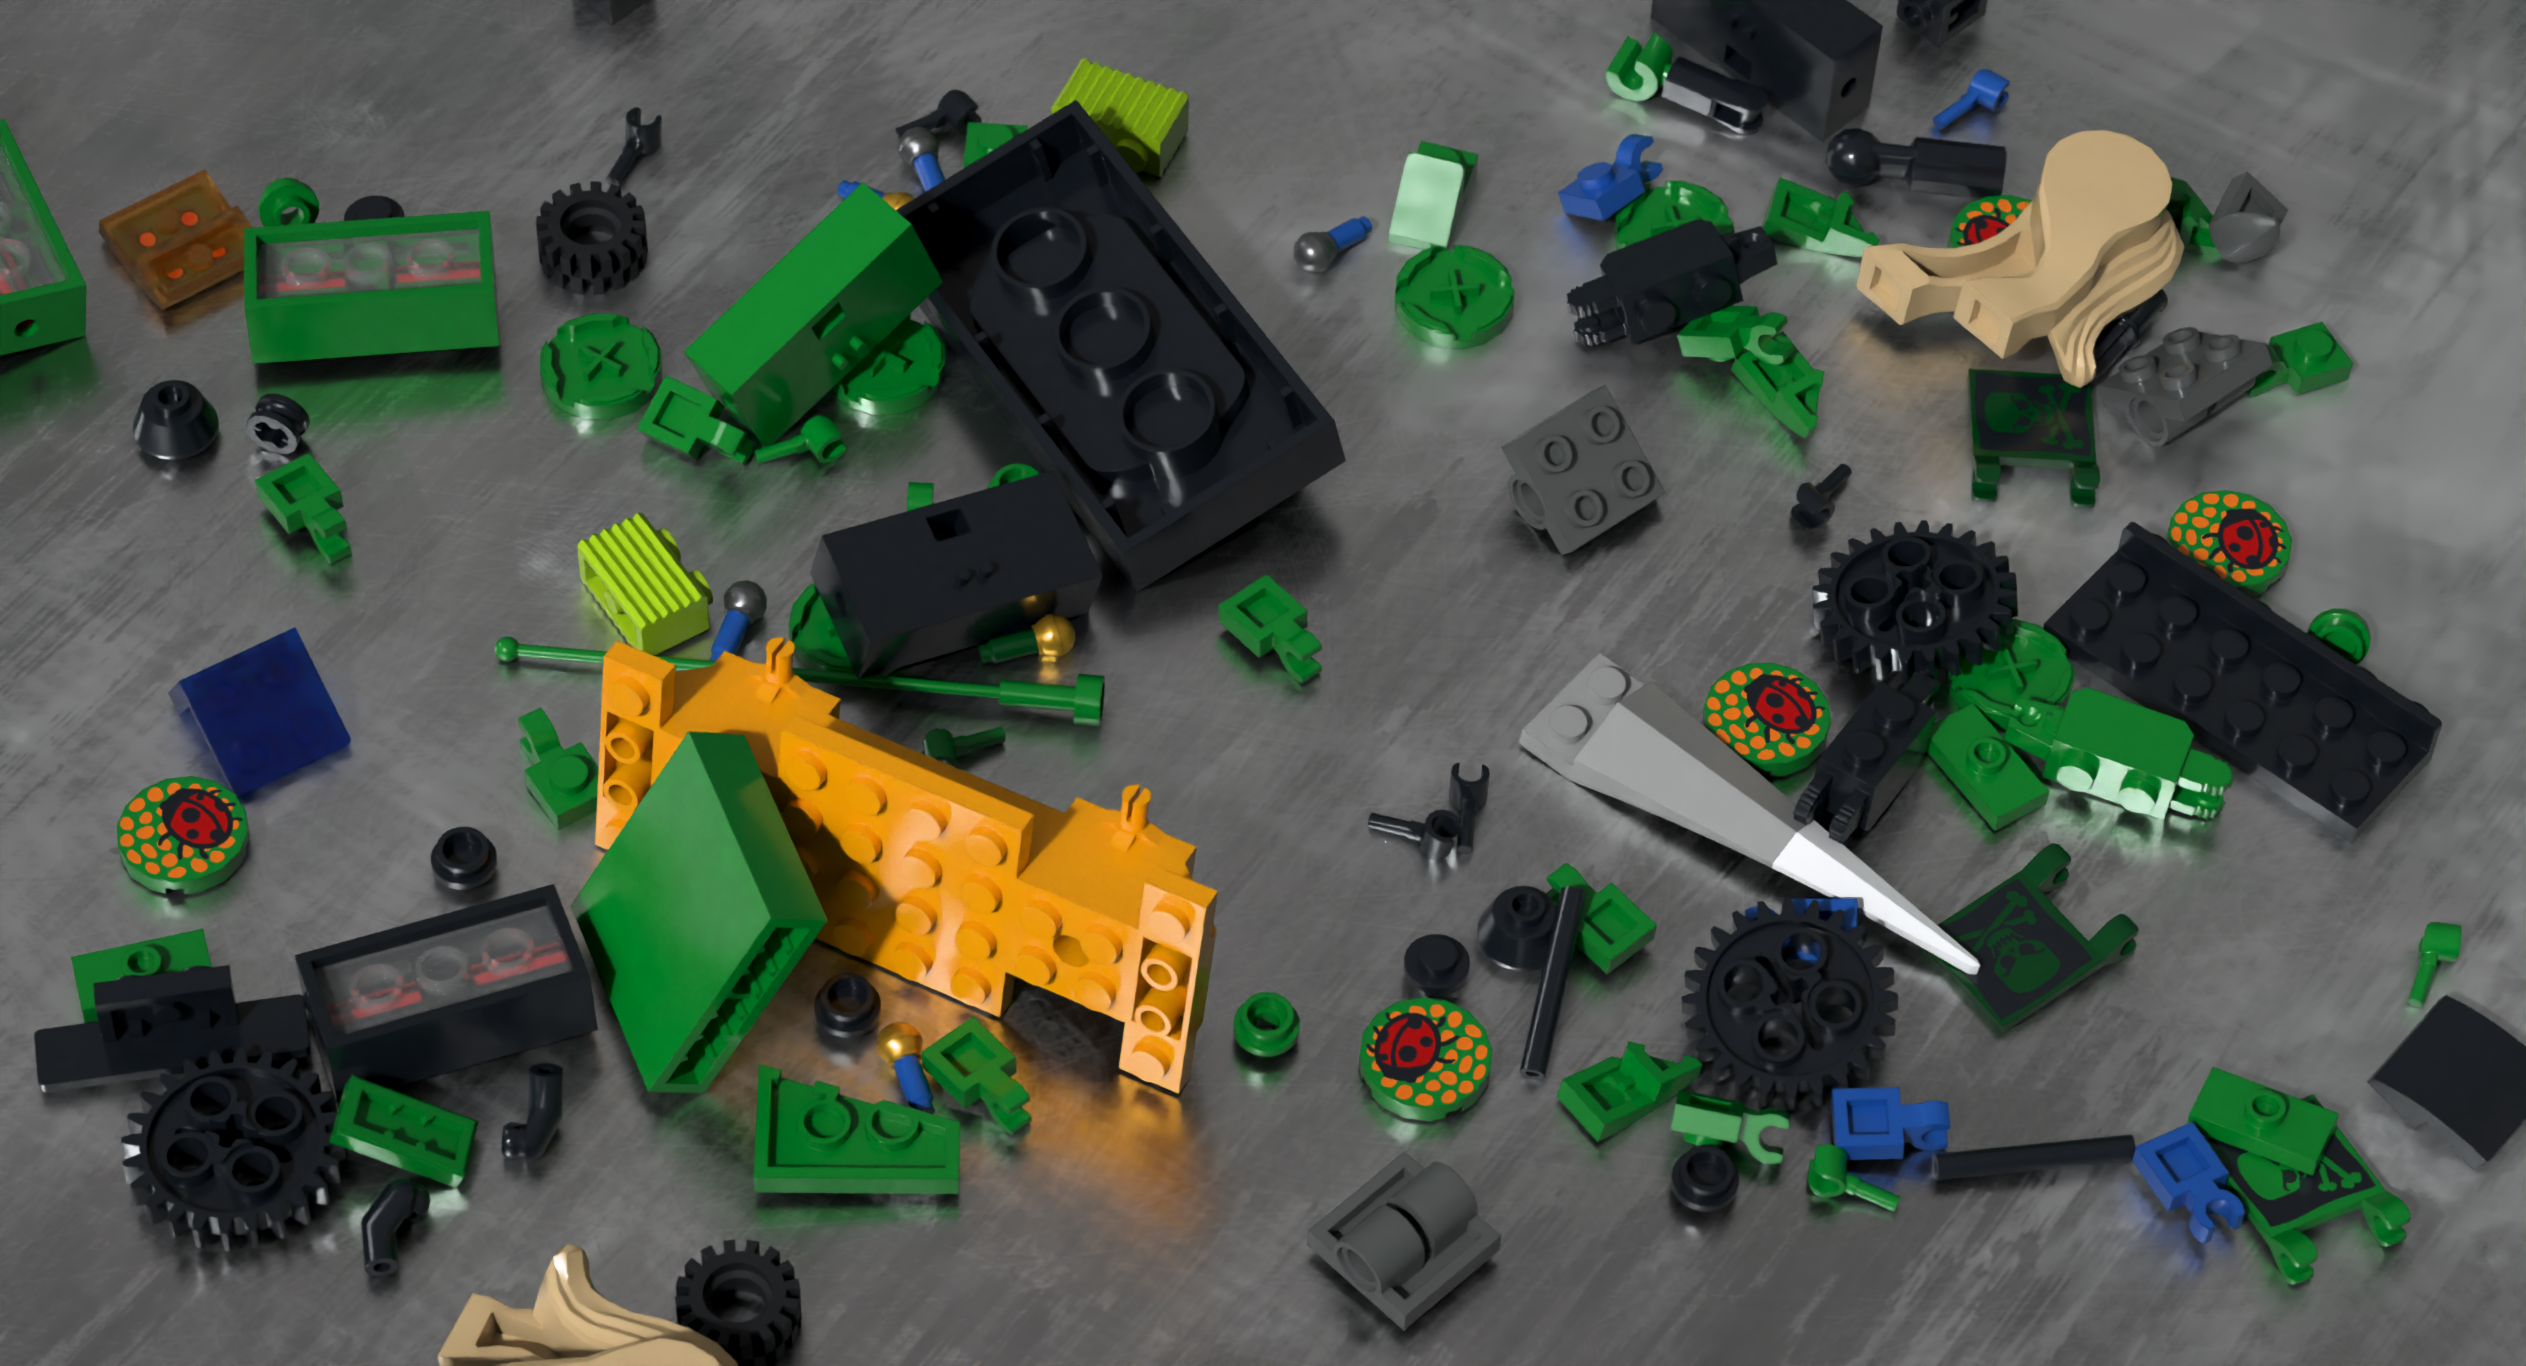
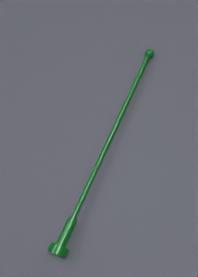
(1084, 699)

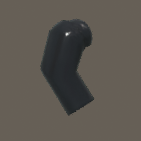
(543, 1117)
(379, 1224)

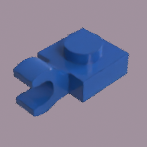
(1607, 187)
(1876, 1124)

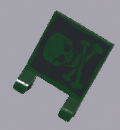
(2031, 423)
(2027, 944)

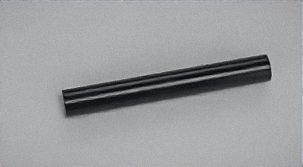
(1552, 983)
(2033, 1157)

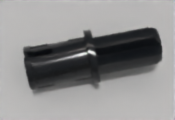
(2125, 332)

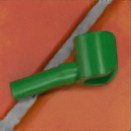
(817, 435)
(943, 747)
(2439, 943)
(1830, 1178)

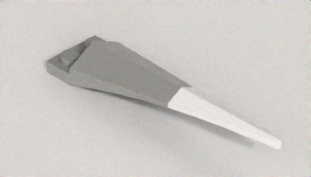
(1656, 756)

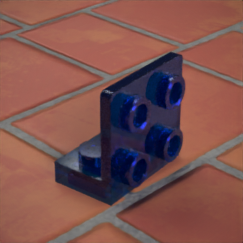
(263, 712)

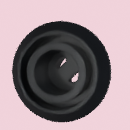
(175, 421)
(1517, 928)

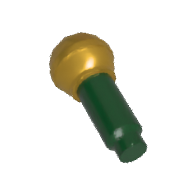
(1048, 637)

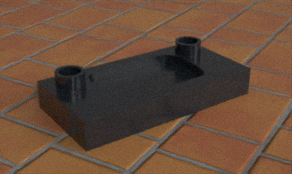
(1115, 347)

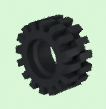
(599, 262)
(745, 1273)

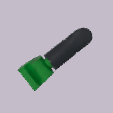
(1639, 72)

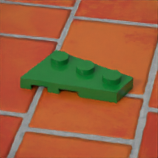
(839, 1144)

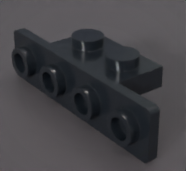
(161, 1020)

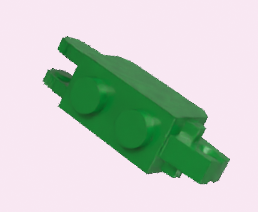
(2121, 754)

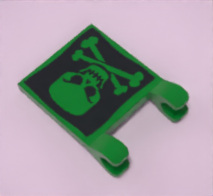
(2288, 1201)

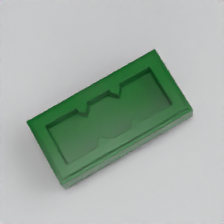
(1985, 767)
(142, 958)
(2263, 1121)
(404, 1131)

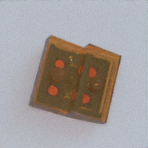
(178, 239)

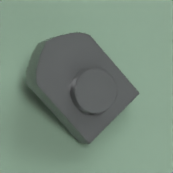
(2246, 221)

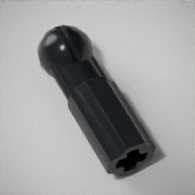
(1926, 164)

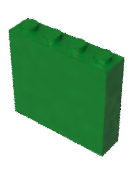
(697, 912)

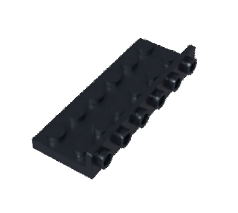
(2246, 683)

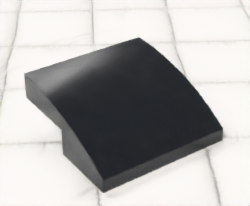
(2459, 1078)

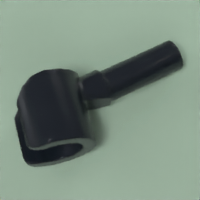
(953, 109)
(638, 140)
(1814, 506)
(1468, 798)
(1427, 834)

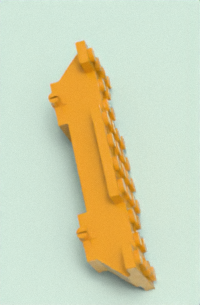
(936, 863)

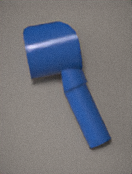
(1984, 89)

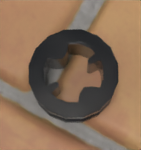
(277, 423)

